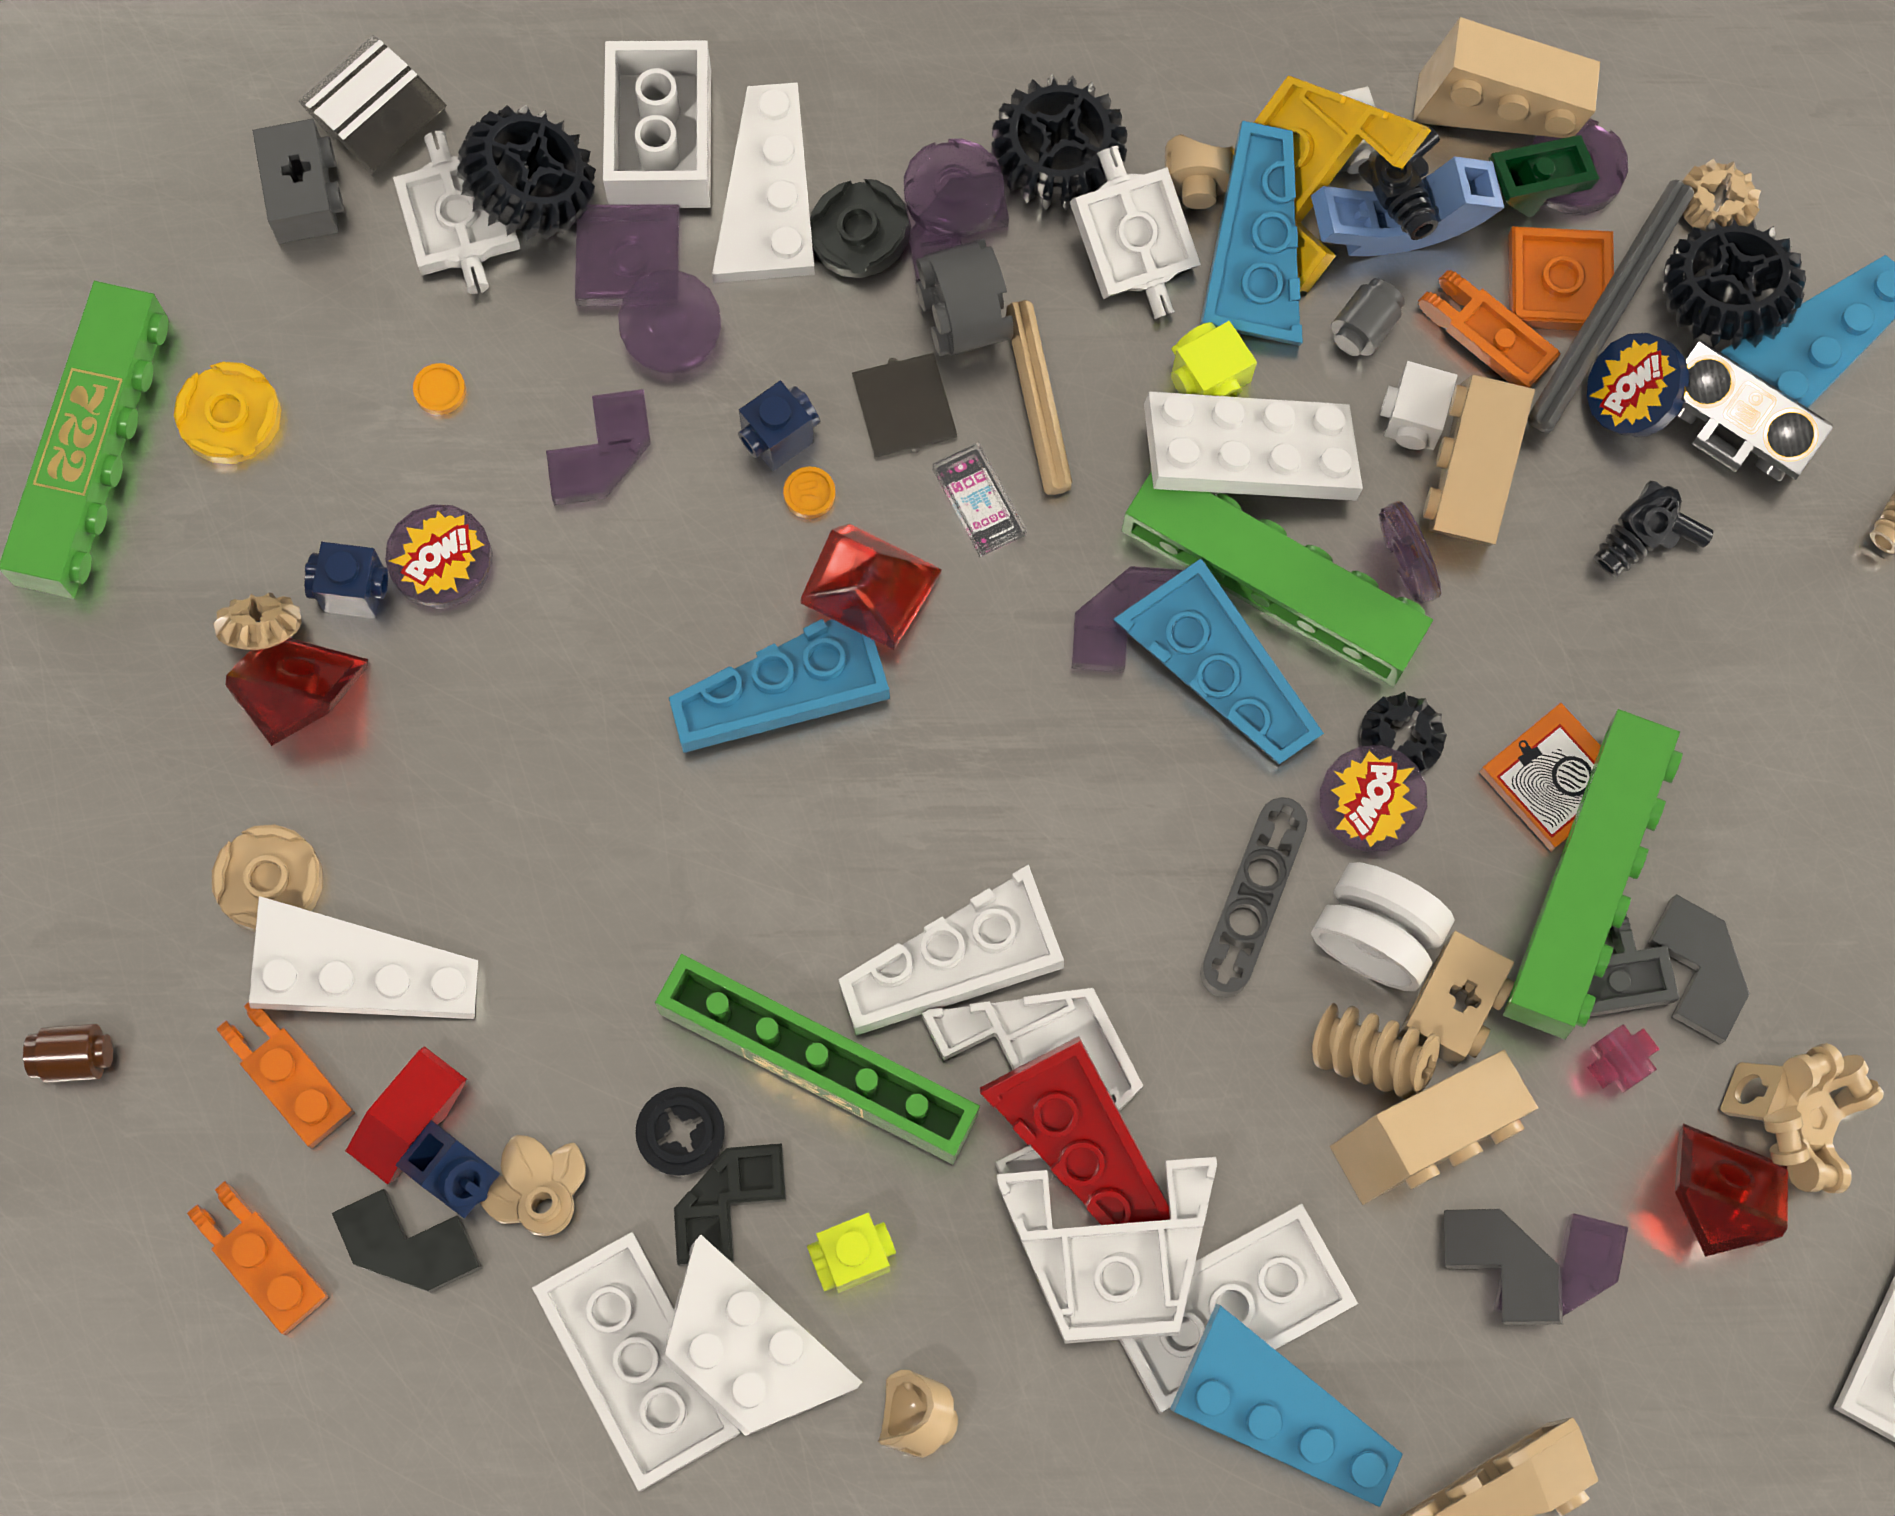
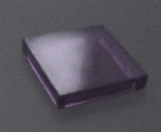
(622, 246)

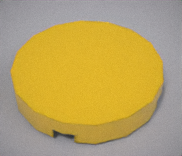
(227, 413)

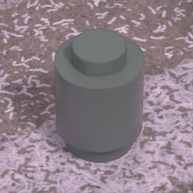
(1367, 317)

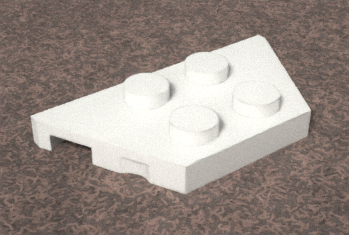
(746, 1348)

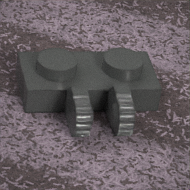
(1633, 976)

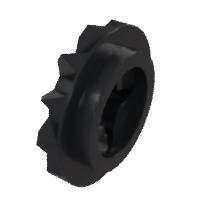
(1396, 710)
(654, 1126)

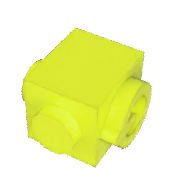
(1212, 361)
(851, 1253)

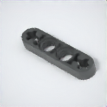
(1260, 899)

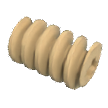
(1374, 1054)

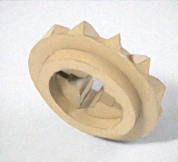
(1740, 191)
(238, 626)

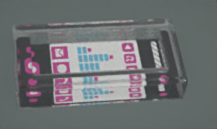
(979, 499)

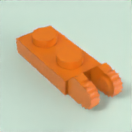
(1490, 331)
(289, 1079)
(261, 1262)

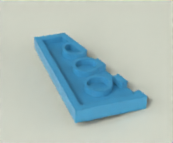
(1257, 241)
(1825, 334)
(1215, 653)
(788, 684)
(1272, 1406)

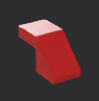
(394, 1121)

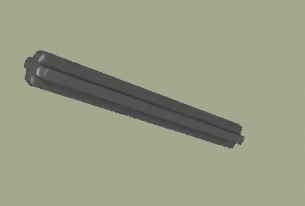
(1610, 306)

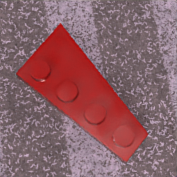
(1078, 1131)

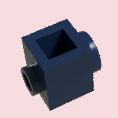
(778, 424)
(346, 579)
(448, 1169)

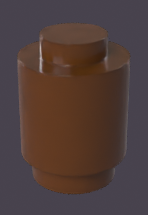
(67, 1053)

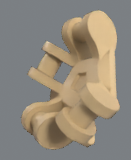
(1805, 1113)

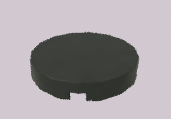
(859, 228)

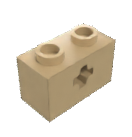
(1475, 972)

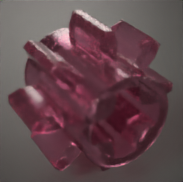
(1623, 1058)

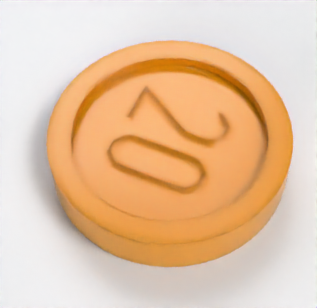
(439, 389)
(809, 492)

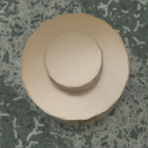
(1198, 170)
(917, 1414)

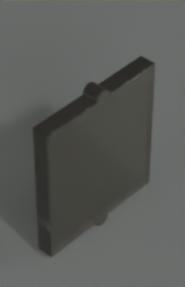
(904, 405)

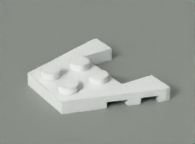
(1030, 1029)
(1114, 1276)

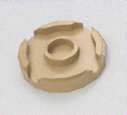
(267, 864)

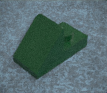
(1543, 171)

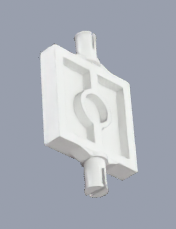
(442, 220)
(1135, 232)

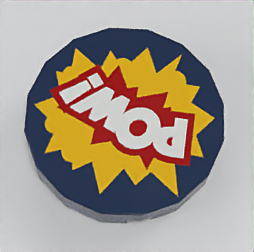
(1637, 385)

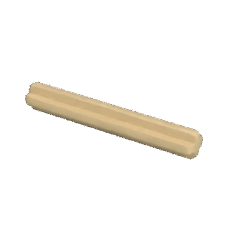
(1039, 399)

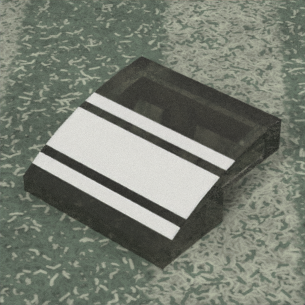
(373, 104)

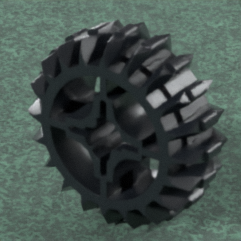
(1044, 121)
(497, 177)
(1724, 298)

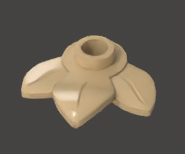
(532, 1177)

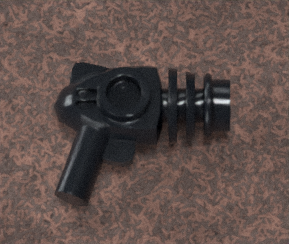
(1403, 189)
(1647, 524)

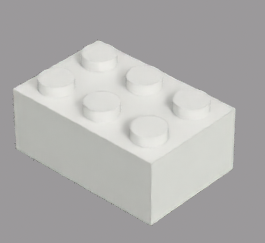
(657, 123)

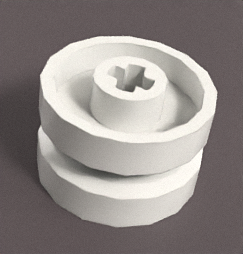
(1383, 926)

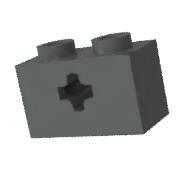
(295, 207)

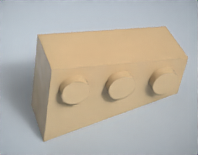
(1505, 84)
(1478, 459)
(1434, 1127)

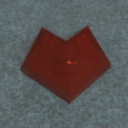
(868, 584)
(292, 685)
(1729, 1192)

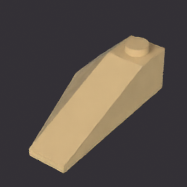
(1526, 1479)

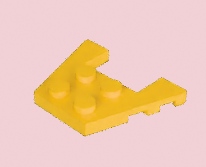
(1325, 135)

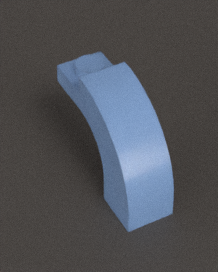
(1460, 191)

